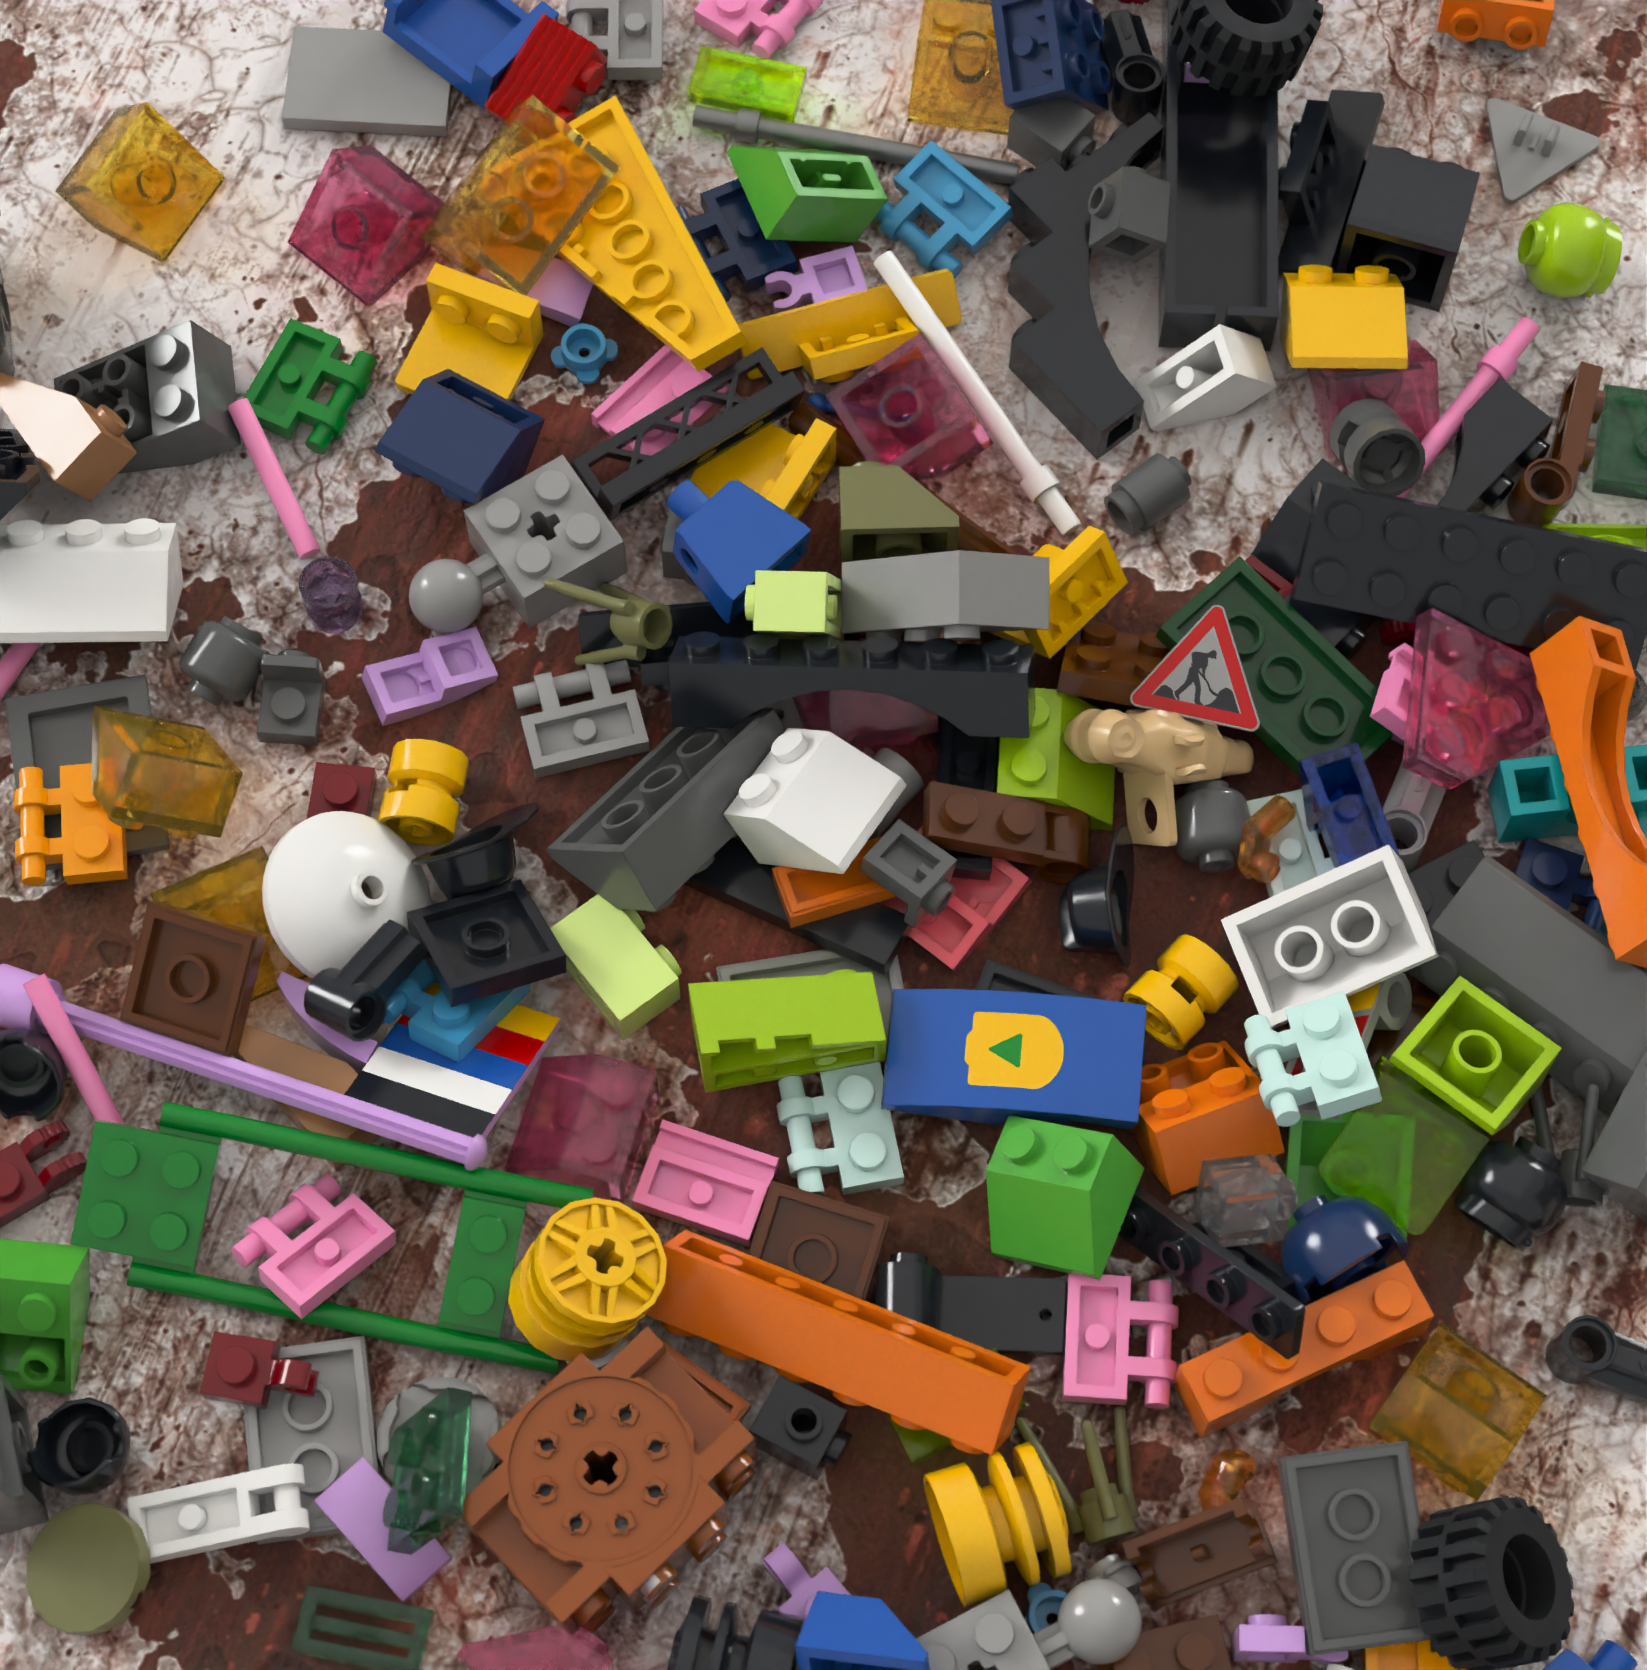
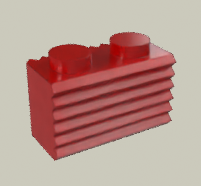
(554, 68)

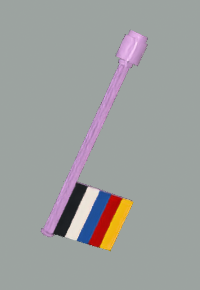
(399, 1093)

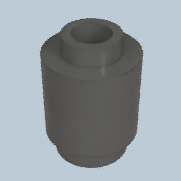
(1148, 493)

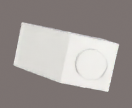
(1206, 380)

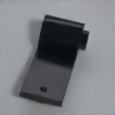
(978, 1309)

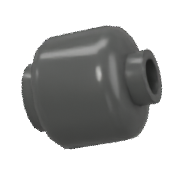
(222, 660)
(1210, 824)

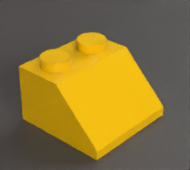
(1344, 318)

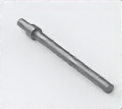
(750, 126)

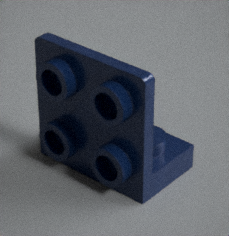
(1051, 52)

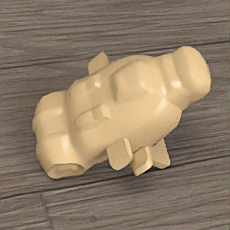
(1154, 754)

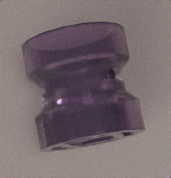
(327, 581)

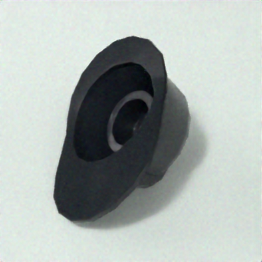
(480, 856)
(1099, 902)

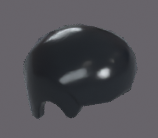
(30, 1074)
(81, 1447)

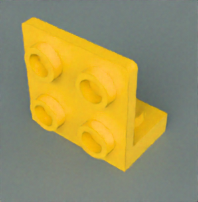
(474, 332)
(775, 465)
(1079, 586)

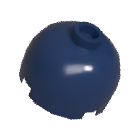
(1338, 1245)

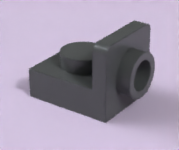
(291, 698)
(912, 871)

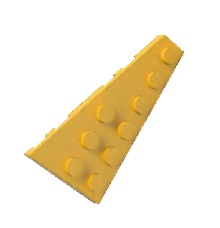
(642, 252)

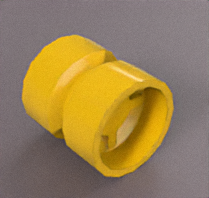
(425, 783)
(1188, 983)

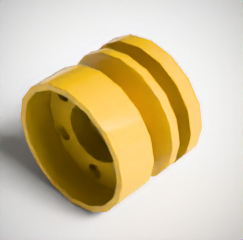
(568, 1304)
(998, 1523)

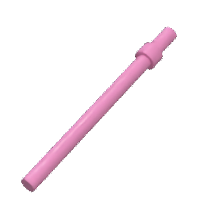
(1496, 364)

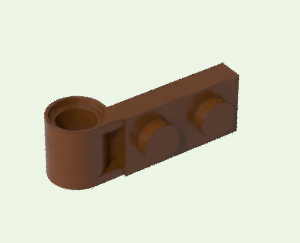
(1569, 451)
(1008, 829)

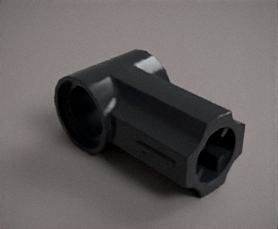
(1133, 68)
(356, 996)
(1617, 1360)

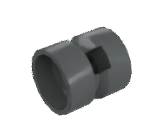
(1377, 447)

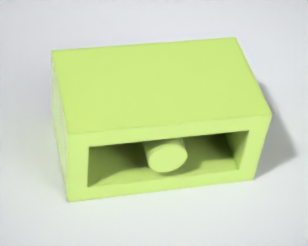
(795, 604)
(618, 964)

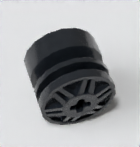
(702, 1648)

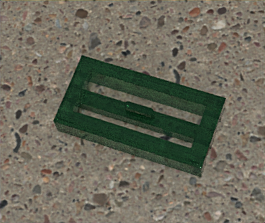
(308, 1620)

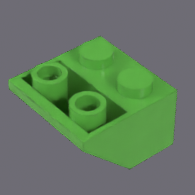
(808, 192)
(42, 1313)

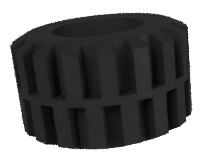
(1243, 52)
(1491, 1584)

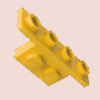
(847, 330)

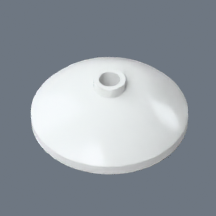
(316, 888)

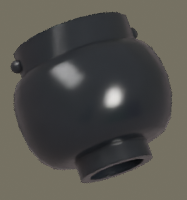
(1513, 1191)

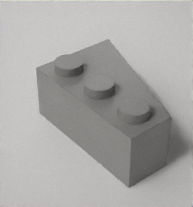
(945, 594)

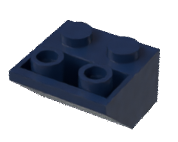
(461, 437)

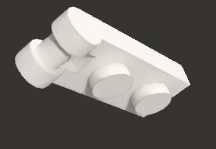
(220, 1512)

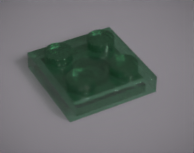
(428, 1471)

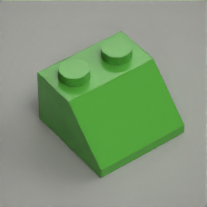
(1058, 1195)

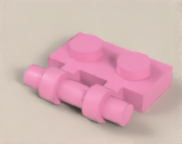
(739, 18)
(324, 1255)
(1098, 1341)

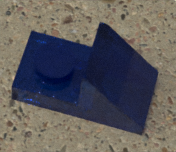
(1343, 804)

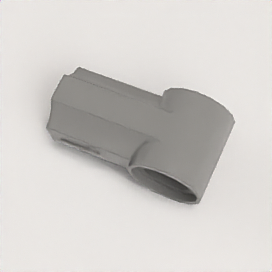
(1411, 813)

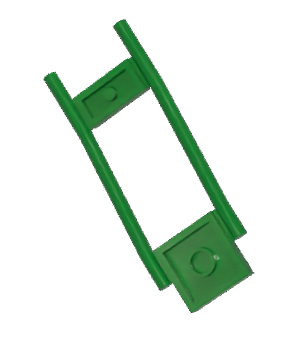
(152, 1195)

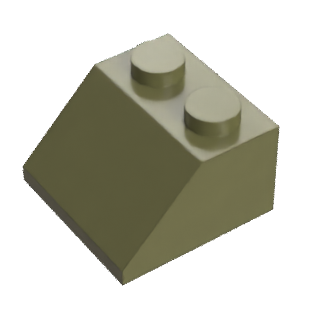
(890, 515)

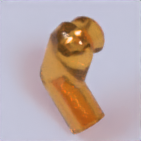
(1254, 854)
(1225, 1477)

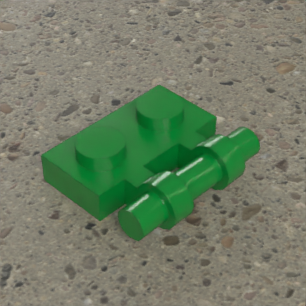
(293, 377)

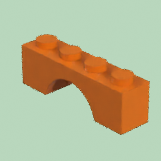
(1337, 1330)

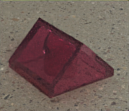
(1408, 391)

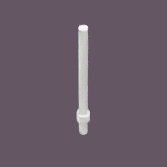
(1038, 481)

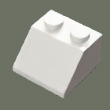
(812, 802)

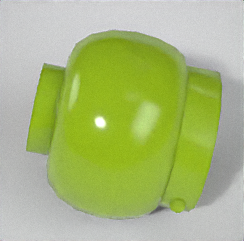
(1570, 251)

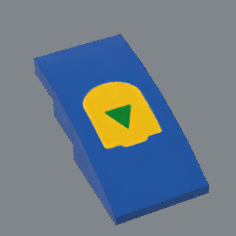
(1014, 1056)

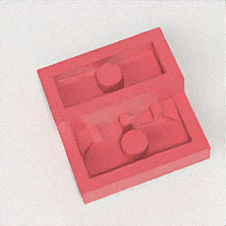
(970, 913)

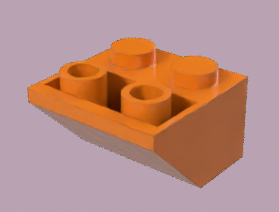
(1202, 1111)

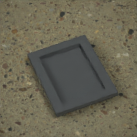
(56, 731)

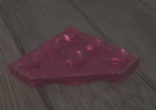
(1467, 702)

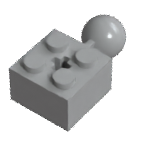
(522, 536)
(1094, 1623)

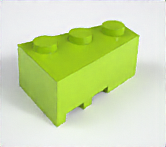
(785, 1027)

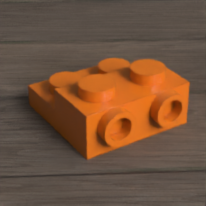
(1511, 21)

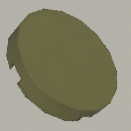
(87, 1569)

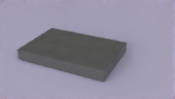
(1351, 1545)

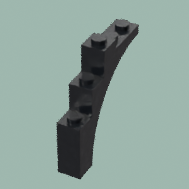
(1061, 347)

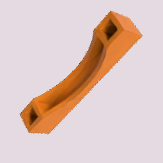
(1587, 696)

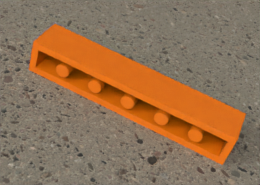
(840, 1343)

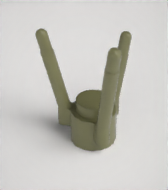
(633, 620)
(1104, 1511)

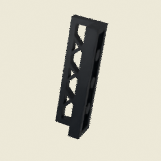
(694, 444)

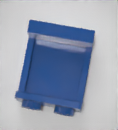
(463, 39)

